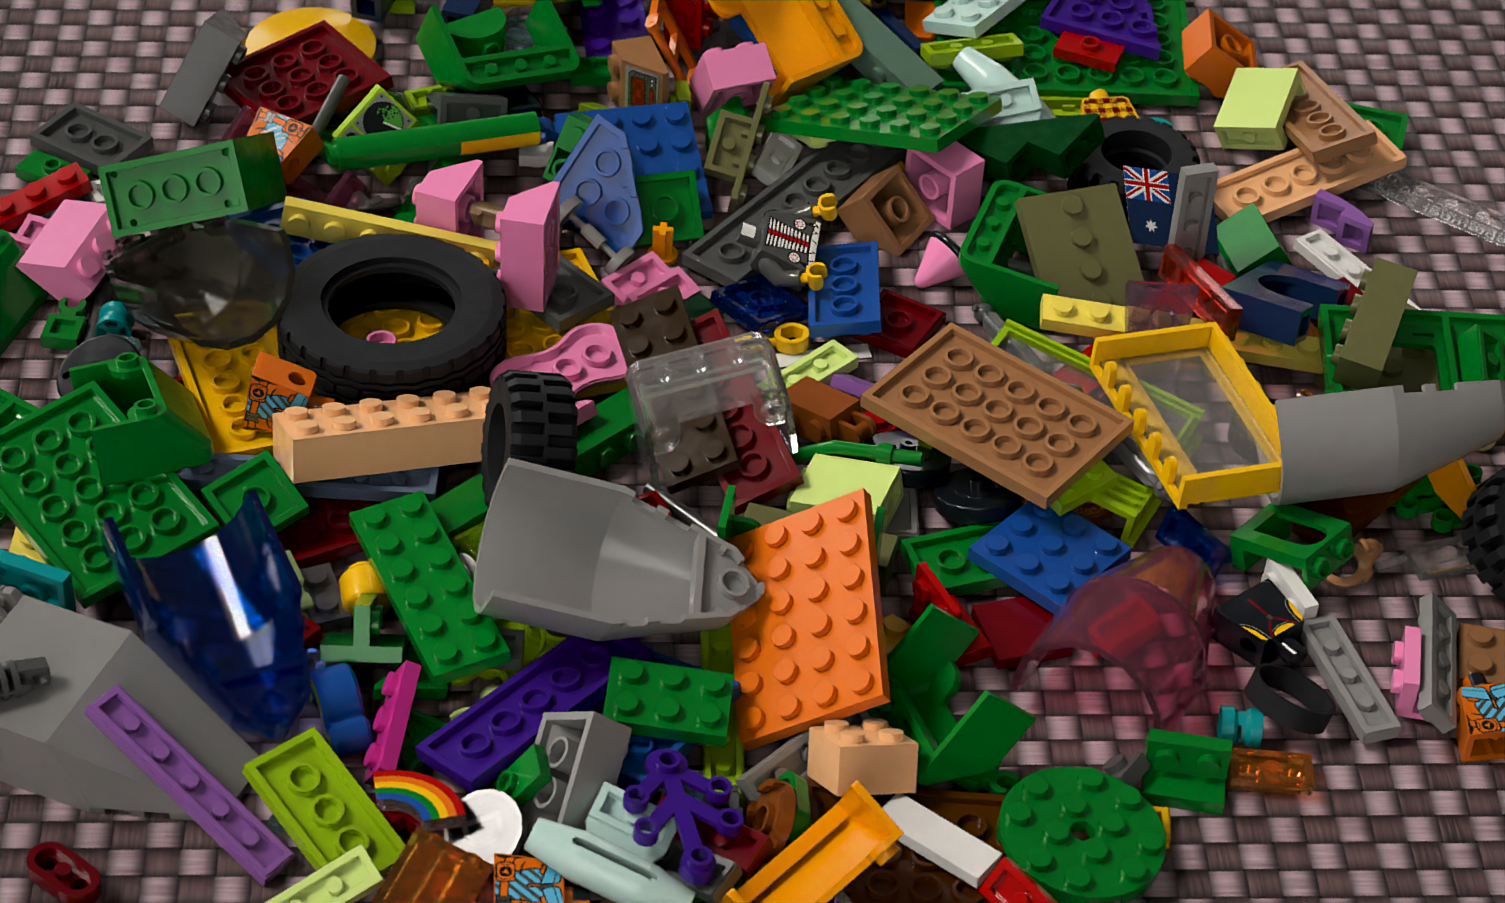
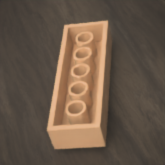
(380, 435)

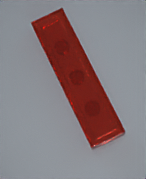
(1211, 301)

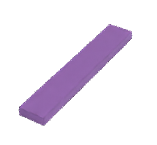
(190, 784)

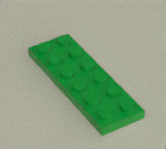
(428, 588)

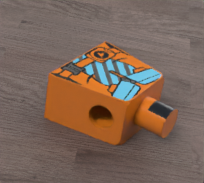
(295, 141)
(276, 386)
(1480, 719)
(531, 881)

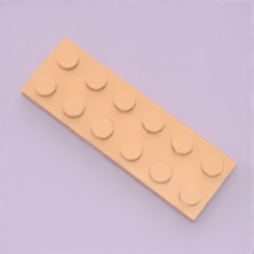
(1292, 179)

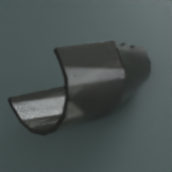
(206, 282)

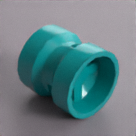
(1241, 726)

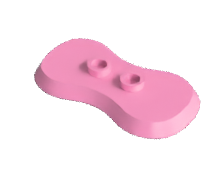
(585, 356)

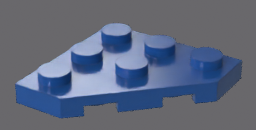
(605, 181)

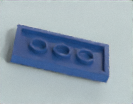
(850, 292)

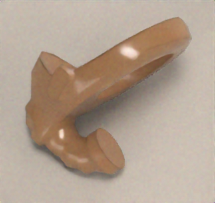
(1366, 554)

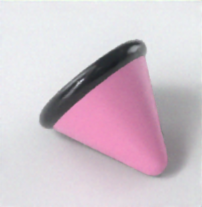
(939, 261)

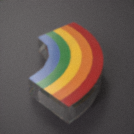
(420, 796)

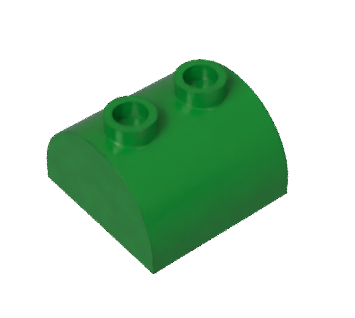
(480, 33)

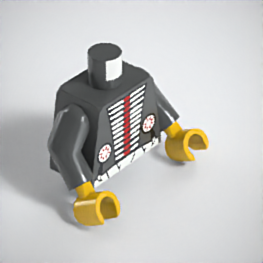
(787, 244)

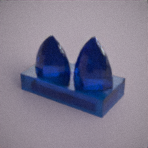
(1183, 530)

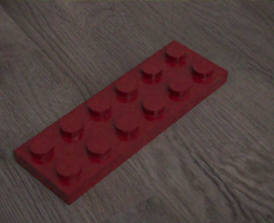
(763, 455)

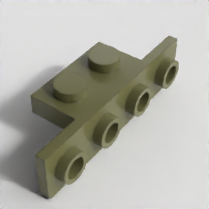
(732, 146)

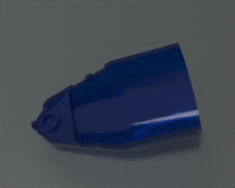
(225, 619)

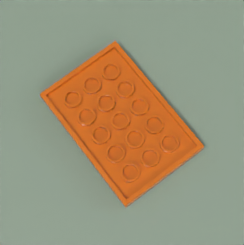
(818, 629)

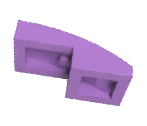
(1339, 216)

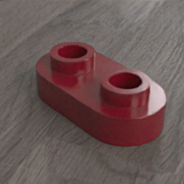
(72, 877)

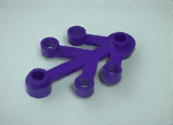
(669, 771)

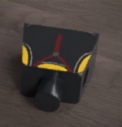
(1260, 626)

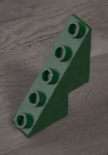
(1047, 144)

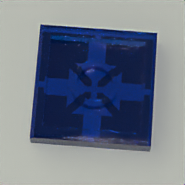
(759, 304)

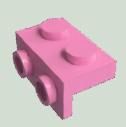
(1406, 676)

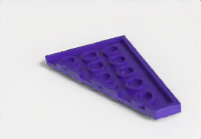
(1113, 21)

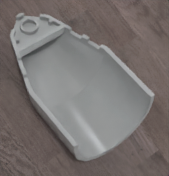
(1381, 437)
(601, 561)

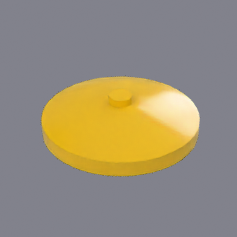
(294, 20)

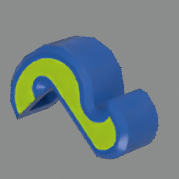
(341, 709)

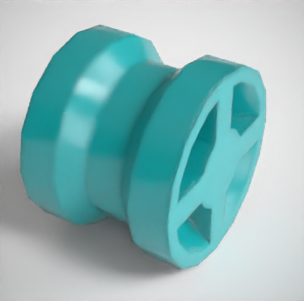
(114, 320)

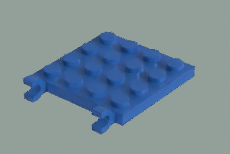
(659, 140)

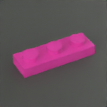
(392, 719)

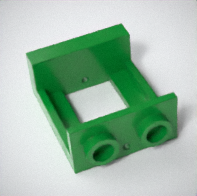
(1267, 534)

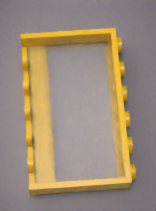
(1193, 411)

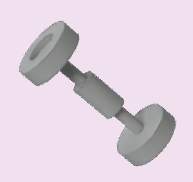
(618, 260)

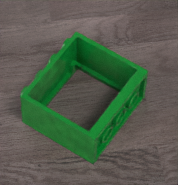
(192, 184)

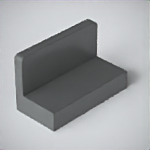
(464, 107)

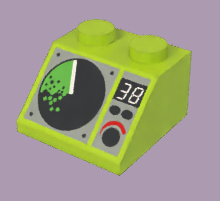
(378, 114)

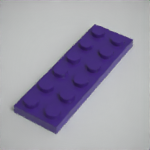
(507, 720)

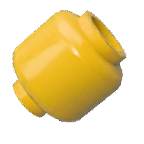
(361, 580)

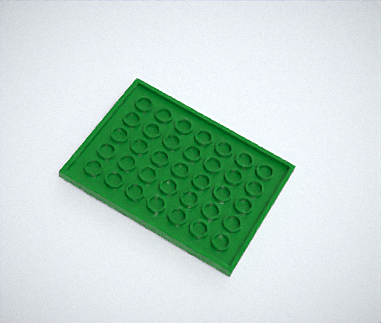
(1136, 77)

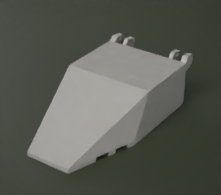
(64, 755)

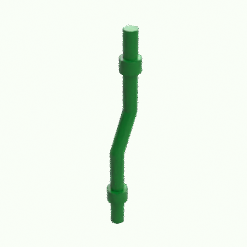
(883, 453)

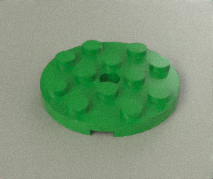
(1123, 830)

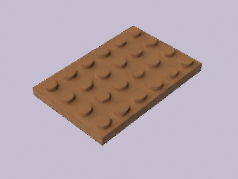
(997, 414)

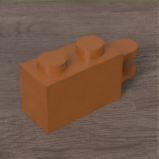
(828, 413)

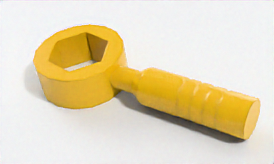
(792, 346)

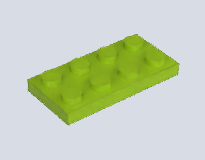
(321, 803)

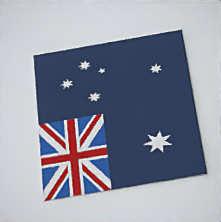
(1151, 207)

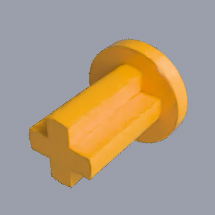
(663, 244)

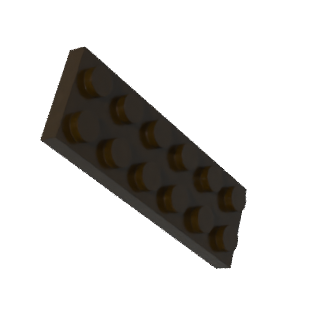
(662, 326)

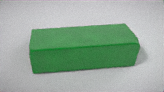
(1480, 355)

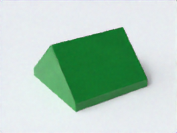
(1248, 241)

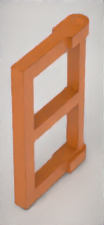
(677, 42)

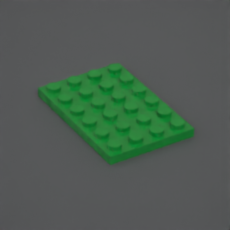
(882, 114)
(58, 501)

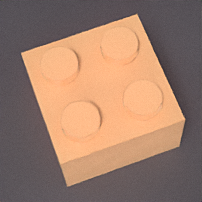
(866, 753)

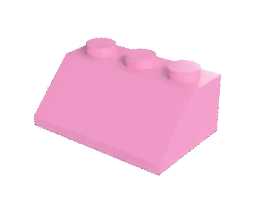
(447, 196)
(529, 246)
(68, 251)

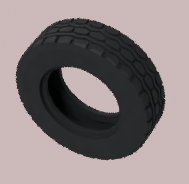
(394, 274)

